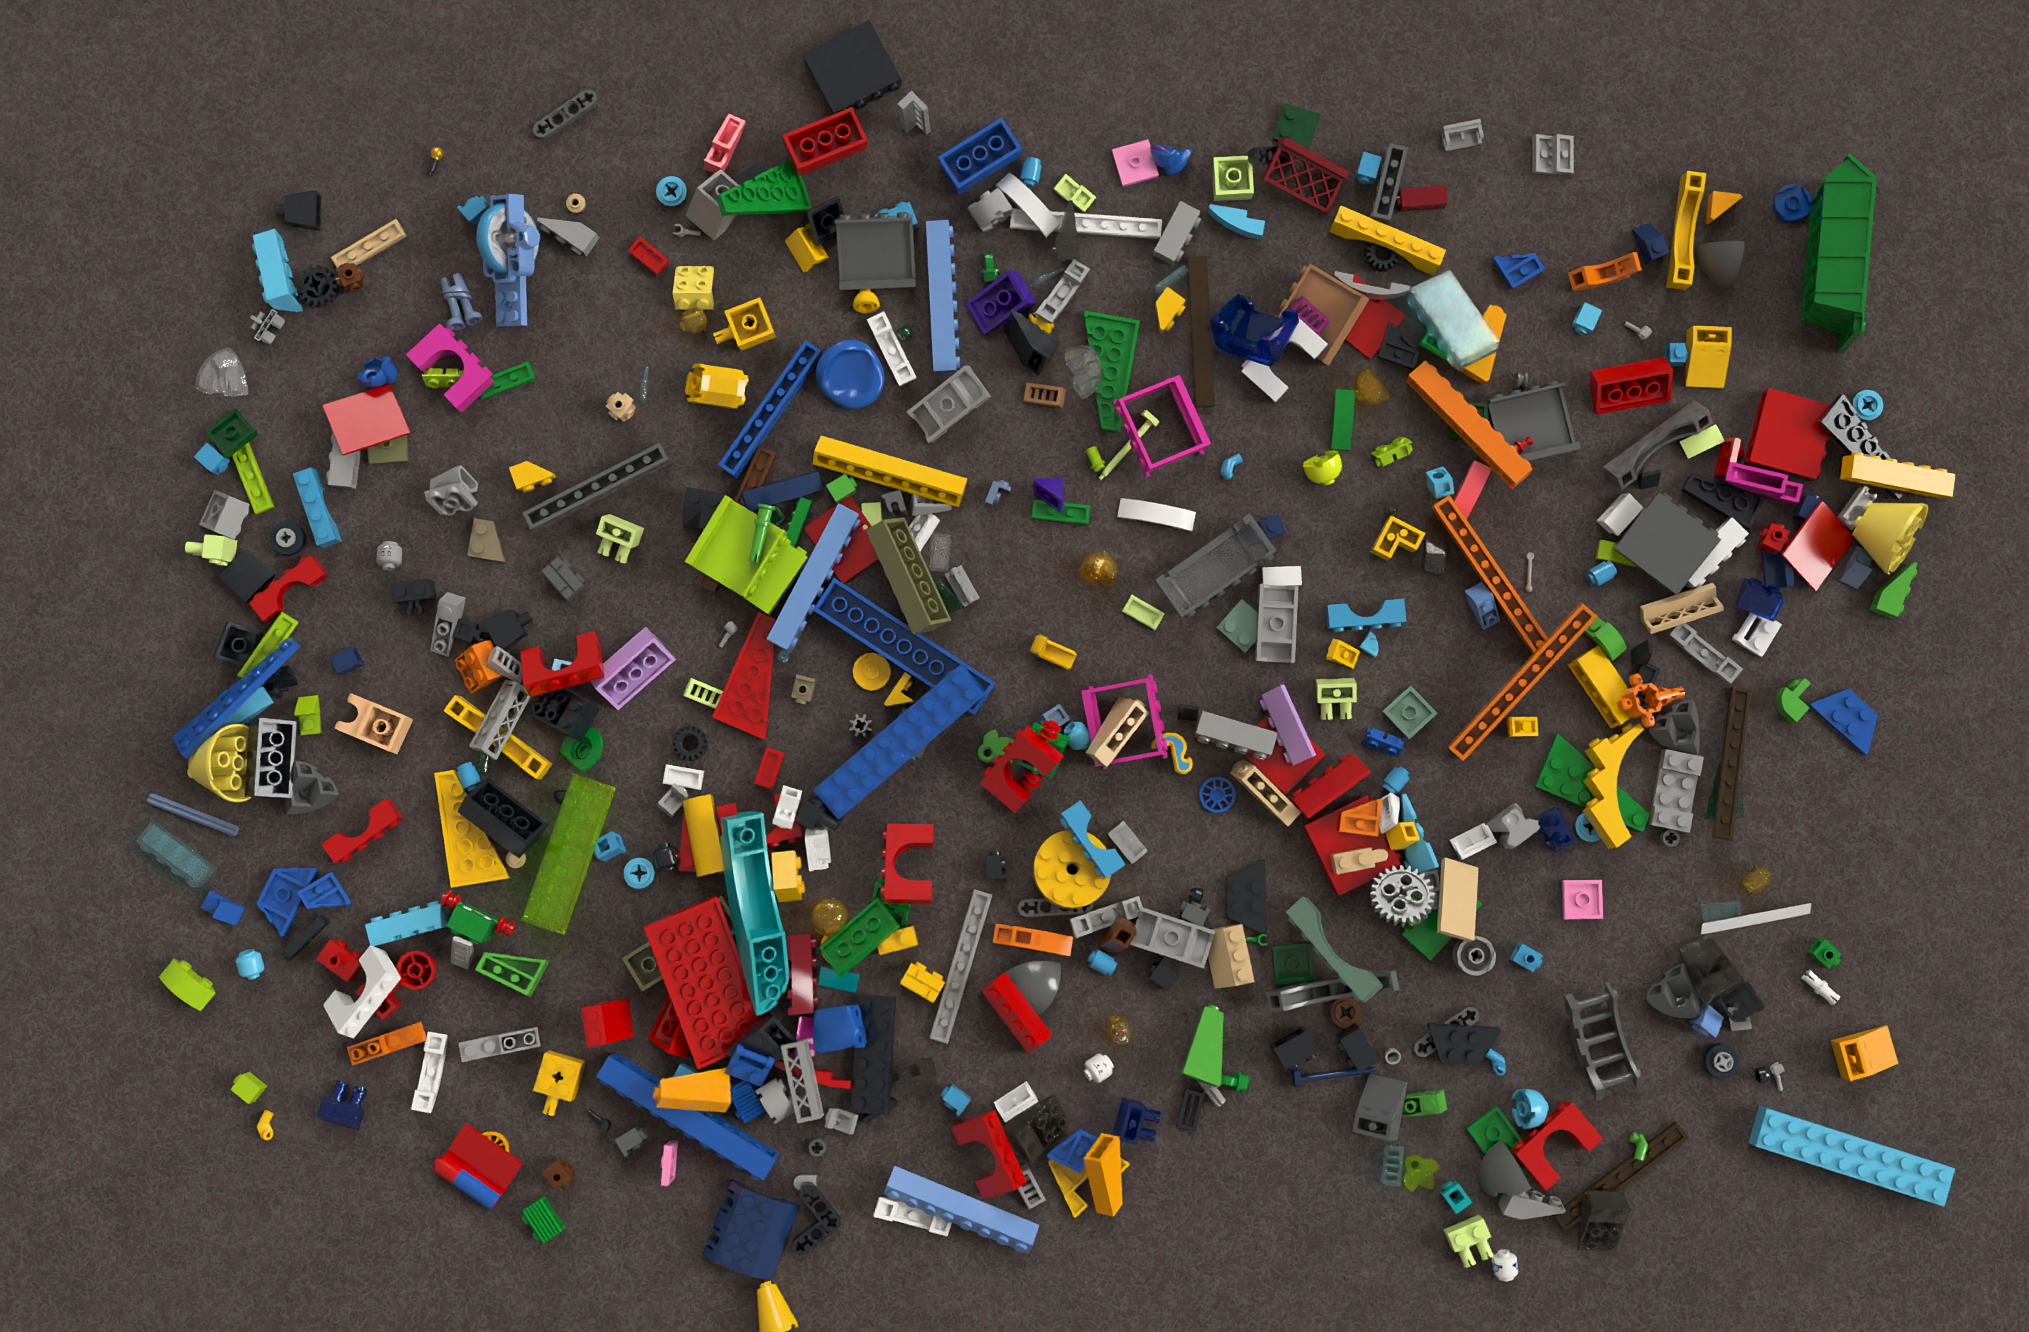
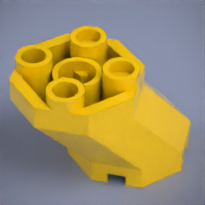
(716, 386)

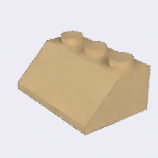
(1230, 957)

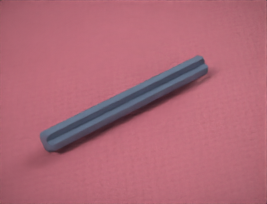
(193, 814)

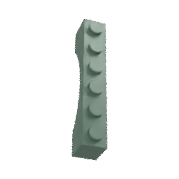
(1308, 919)

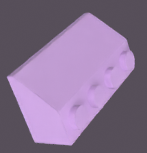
(633, 668)
(1288, 725)

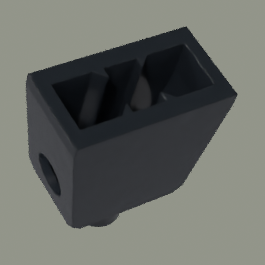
(301, 210)
(507, 628)

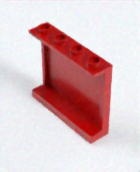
(1788, 434)
(1327, 840)

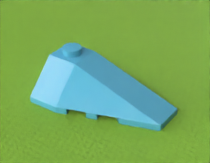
(1419, 854)

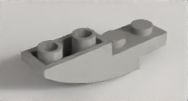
(499, 1044)

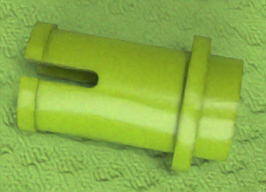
(1095, 459)

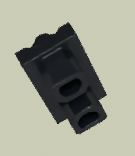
(280, 683)

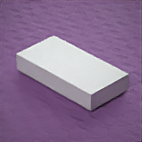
(1282, 576)
(683, 776)

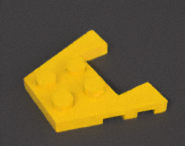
(1070, 1180)

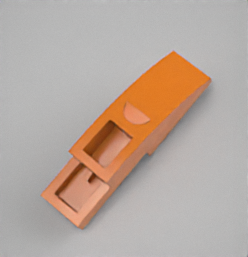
(1033, 939)
(386, 1043)

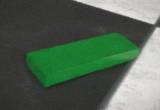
(509, 379)
(1071, 512)

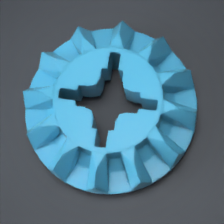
(672, 182)
(1875, 408)
(1583, 832)
(632, 879)

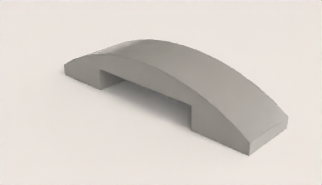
(1394, 290)
(1062, 292)
(1705, 653)
(1105, 916)

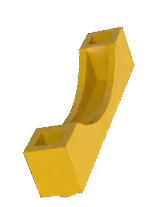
(1688, 203)
(1418, 252)
(514, 748)

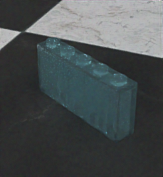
(1453, 320)

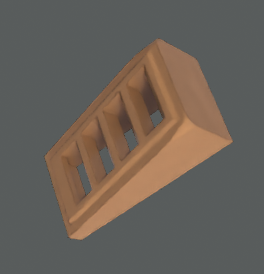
(1060, 397)

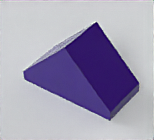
(1050, 491)

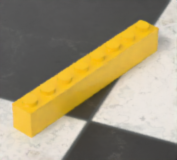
(889, 471)

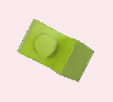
(309, 715)

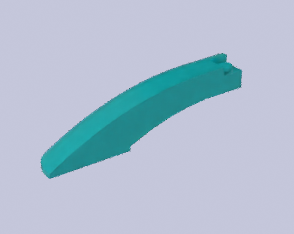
(754, 909)

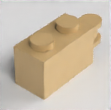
(1357, 859)

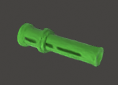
(762, 523)

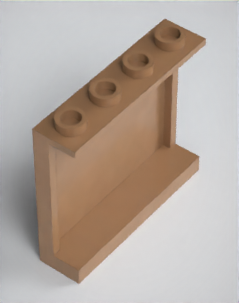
(1334, 300)

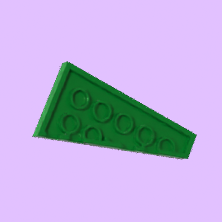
(767, 193)
(1115, 344)
(1564, 777)

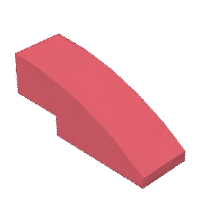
(724, 144)
(1471, 487)

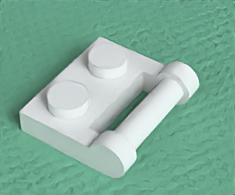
(1761, 636)

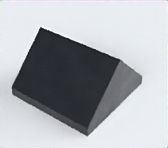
(820, 220)
(237, 643)

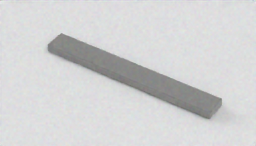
(960, 966)

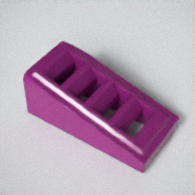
(1324, 322)

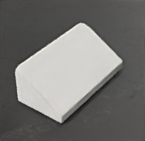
(922, 528)

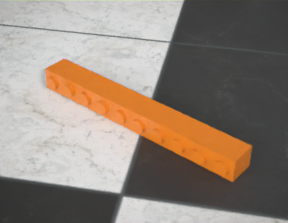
(1489, 573)
(1522, 681)

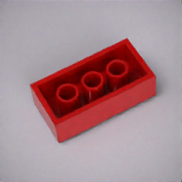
(825, 141)

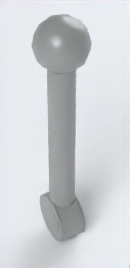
(1529, 556)

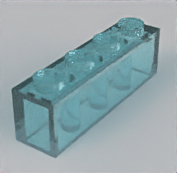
(176, 854)

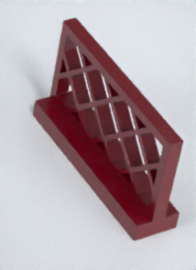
(1313, 160)

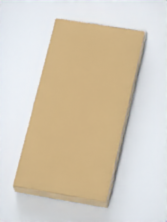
(1457, 899)

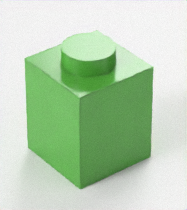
(842, 488)

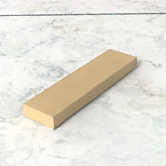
(370, 244)

